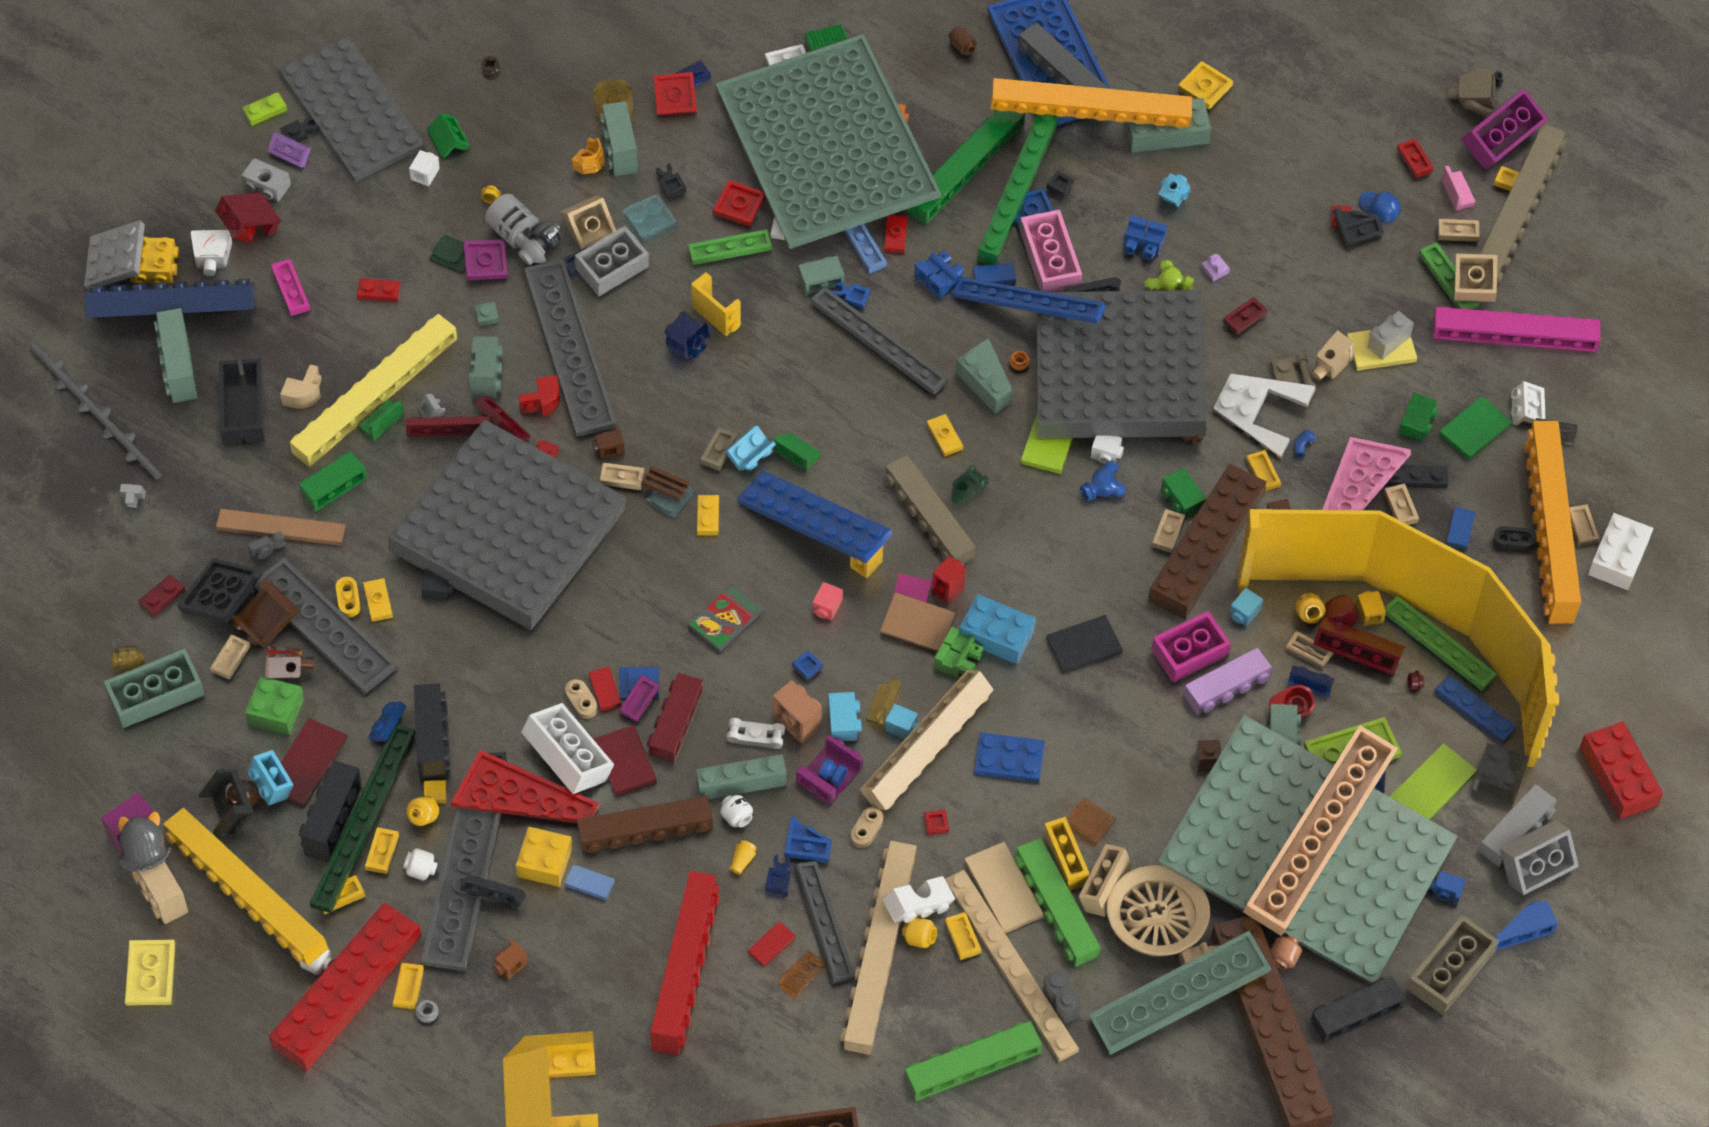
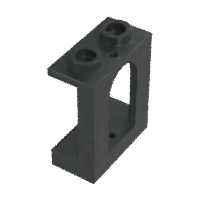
(231, 818)

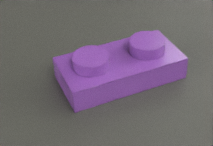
(289, 149)

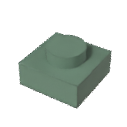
(486, 314)

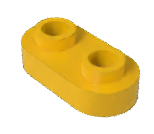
(348, 598)

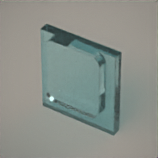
(668, 505)

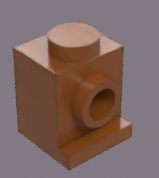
(510, 960)

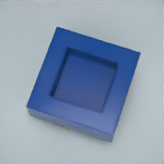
(807, 665)

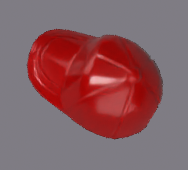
(1296, 695)

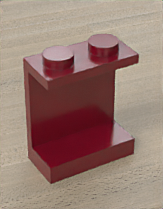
(247, 211)

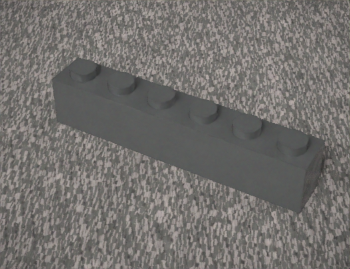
(1055, 59)

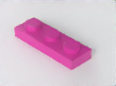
(290, 287)

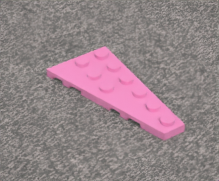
(1363, 473)

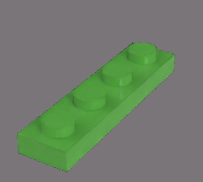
(729, 247)
(1443, 272)

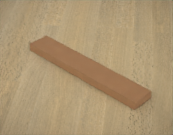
(290, 527)

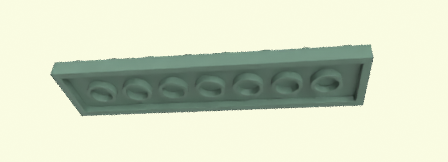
(1180, 992)

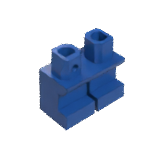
(1138, 239)
(938, 275)

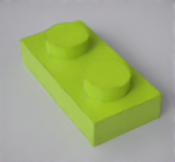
(264, 109)

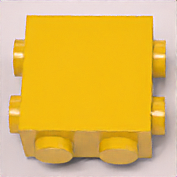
(157, 261)

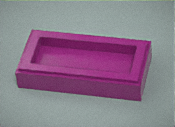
(639, 698)

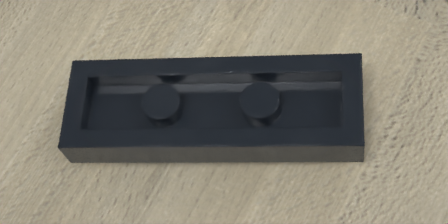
(1420, 476)

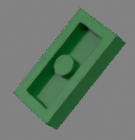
(447, 134)
(381, 419)
(796, 450)

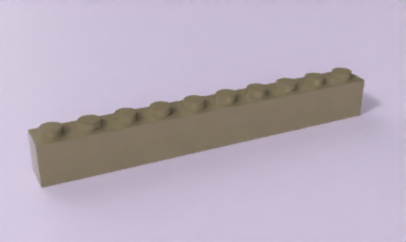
(1524, 196)

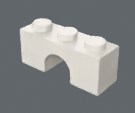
(931, 897)

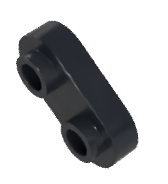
(1514, 538)

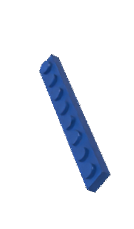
(1029, 300)

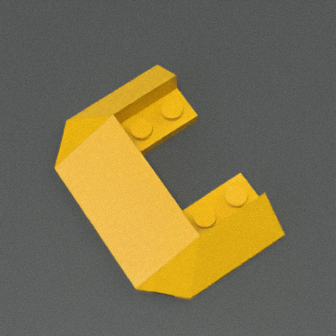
(528, 1076)

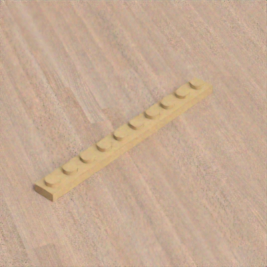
(1012, 966)

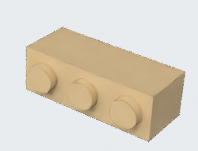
(1109, 868)

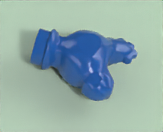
(1103, 483)

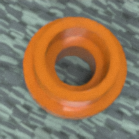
(1019, 356)

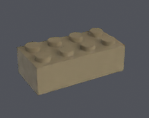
(1452, 965)

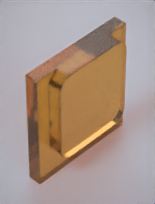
(1090, 821)

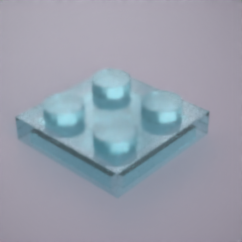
(650, 218)

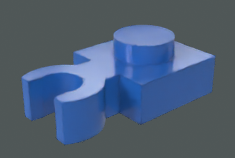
(855, 295)

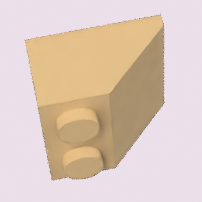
(588, 221)

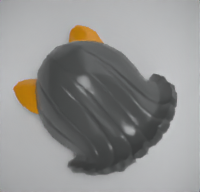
(141, 843)

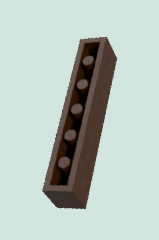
(645, 824)

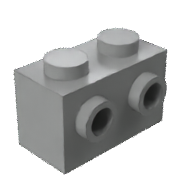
(1390, 334)

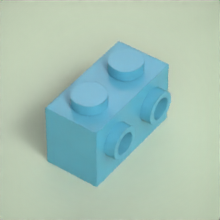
(843, 716)
(270, 777)

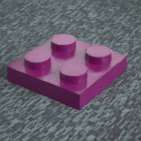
(485, 259)

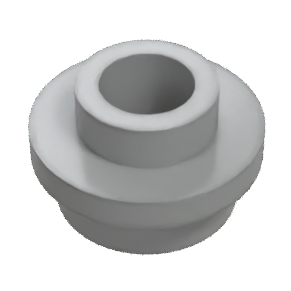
(427, 1005)

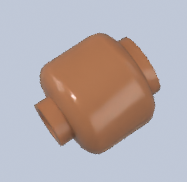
(1285, 952)

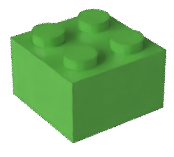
(274, 705)

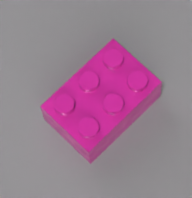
(1190, 647)

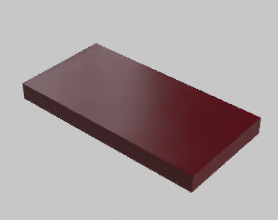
(310, 757)

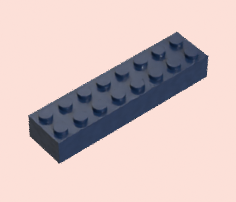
(160, 297)

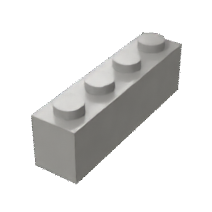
(1520, 821)

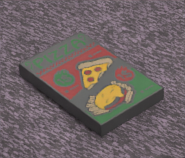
(725, 617)

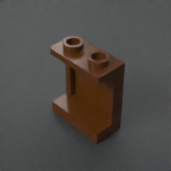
(265, 614)

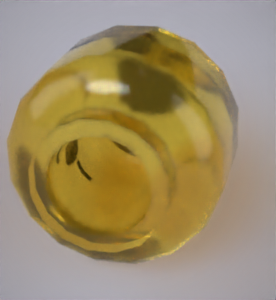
(126, 658)

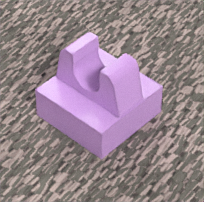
(1215, 267)

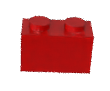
(948, 580)

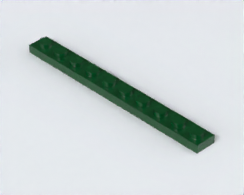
(362, 819)

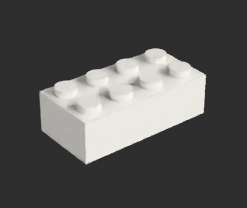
(567, 748)

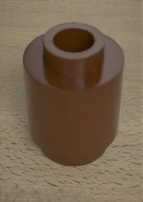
(962, 40)

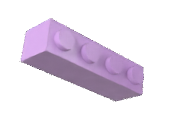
(1227, 681)

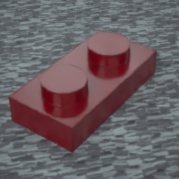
(1245, 316)
(161, 595)

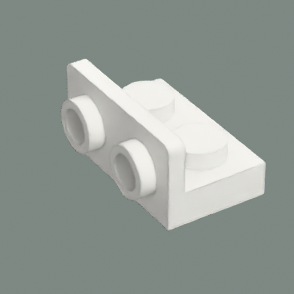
(1527, 403)

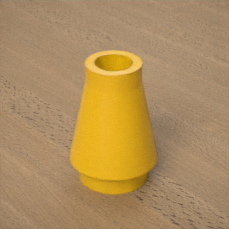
(743, 854)

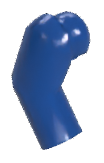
(1301, 441)

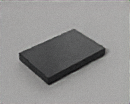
(1084, 644)

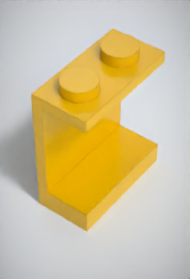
(724, 319)

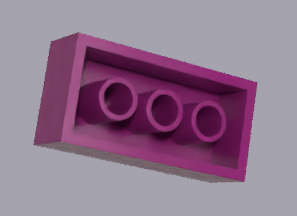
(1504, 129)

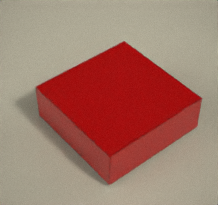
(936, 822)

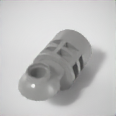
(516, 226)

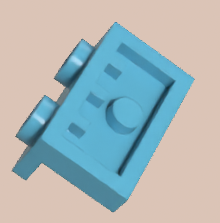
(749, 449)

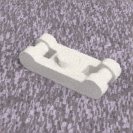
(755, 733)

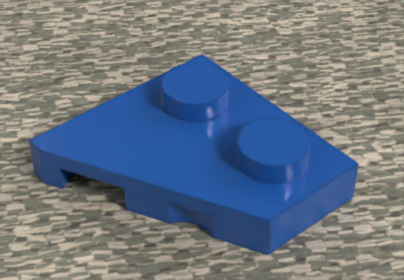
(806, 843)

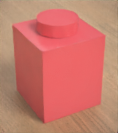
(827, 601)

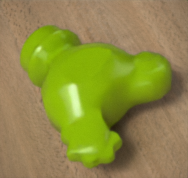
(1169, 279)

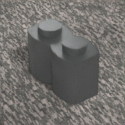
(1058, 993)

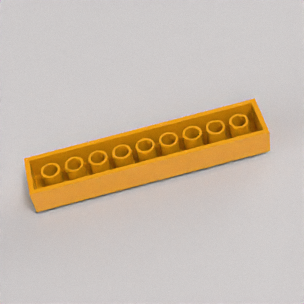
(1553, 522)

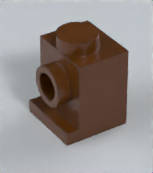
(609, 444)

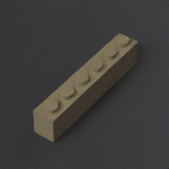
(929, 510)

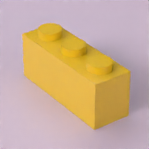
(1066, 853)

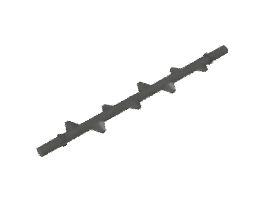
(101, 414)

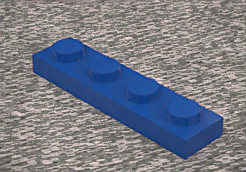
(1475, 709)

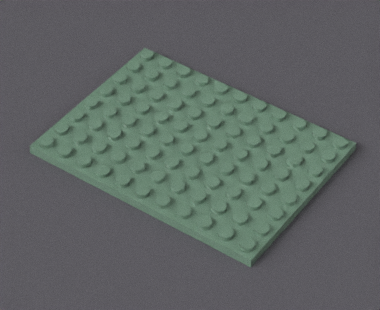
(827, 141)
(1250, 812)

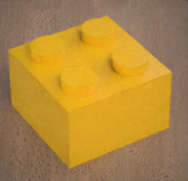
(544, 856)

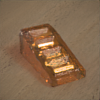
(793, 984)

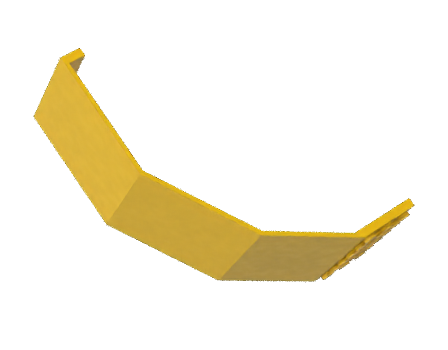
(1422, 573)

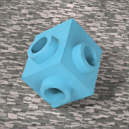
(1174, 189)

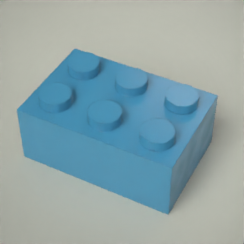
(998, 628)

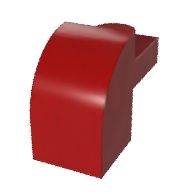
(546, 399)

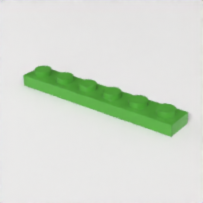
(1440, 643)

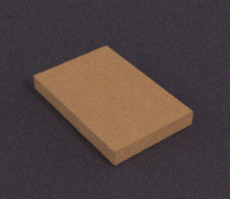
(917, 622)

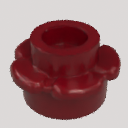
(1415, 681)

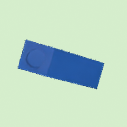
(1531, 923)

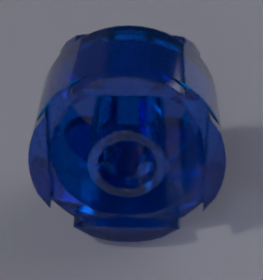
(687, 336)

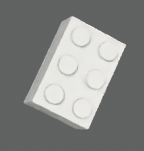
(1620, 551)

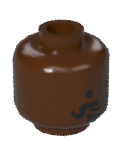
(251, 791)

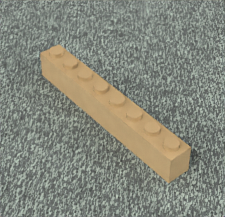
(926, 740)

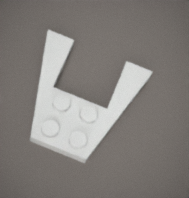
(1243, 399)

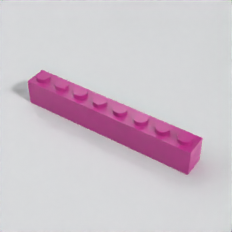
(1516, 329)

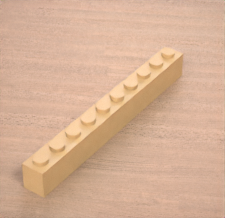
(878, 952)

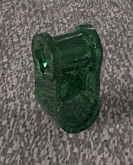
(969, 483)

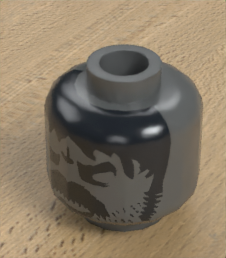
(547, 234)

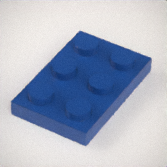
(1009, 757)

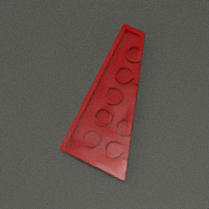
(508, 789)

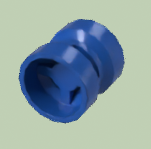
(832, 772)

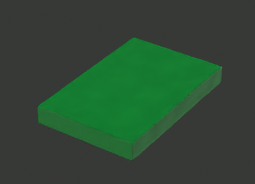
(1475, 428)

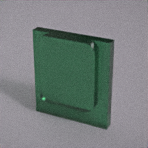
(449, 253)

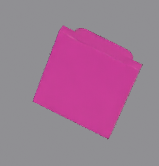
(913, 587)

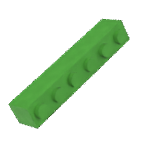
(1057, 903)
(972, 1060)

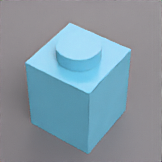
(1245, 607)
(901, 721)

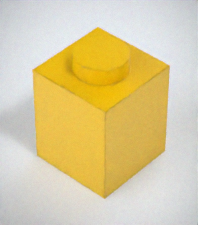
(1370, 608)

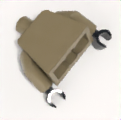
(1477, 90)

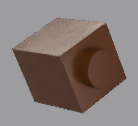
(1207, 754)

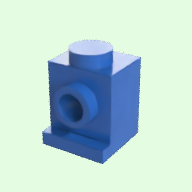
(1447, 887)

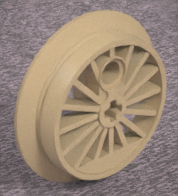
(1158, 914)

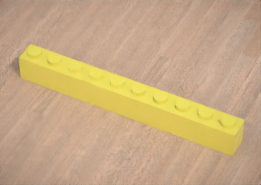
(373, 390)

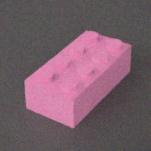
(1050, 251)

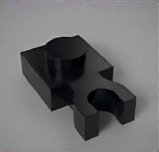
(299, 131)
(671, 183)

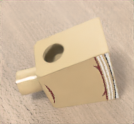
(1333, 356)

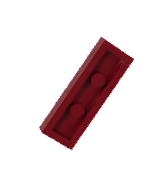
(500, 418)

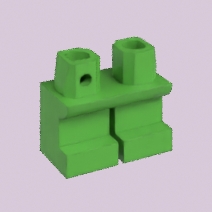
(954, 653)

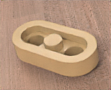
(580, 697)
(867, 826)

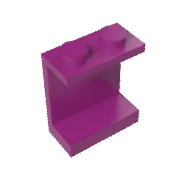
(841, 755)

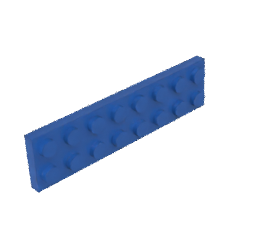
(814, 516)

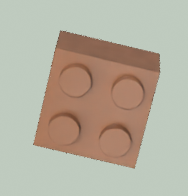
(797, 711)

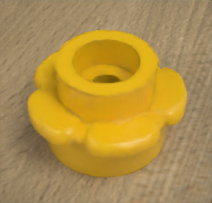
(490, 194)

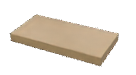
(1003, 887)

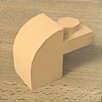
(303, 393)

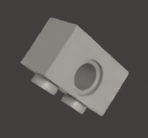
(266, 179)

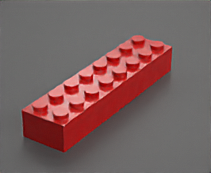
(684, 963)
(345, 986)

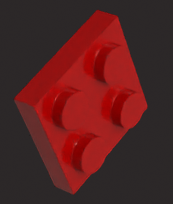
(675, 94)
(739, 203)

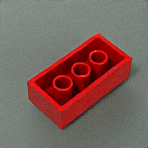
(1621, 770)

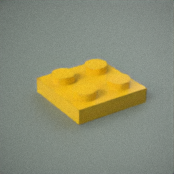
(1205, 83)

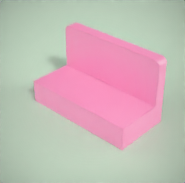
(1457, 189)

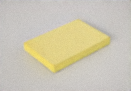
(1366, 359)
(150, 972)

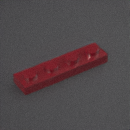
(443, 426)

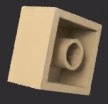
(1475, 277)

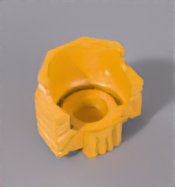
(589, 159)

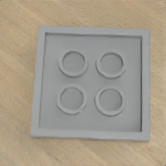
(114, 255)

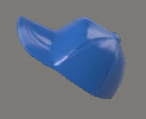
(1383, 204)

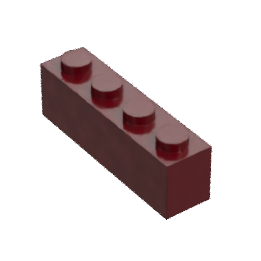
(1359, 645)
(675, 718)

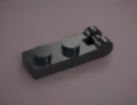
(1103, 285)
(493, 891)

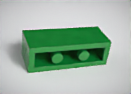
(332, 481)

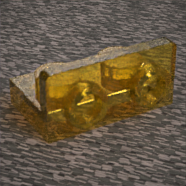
(884, 701)

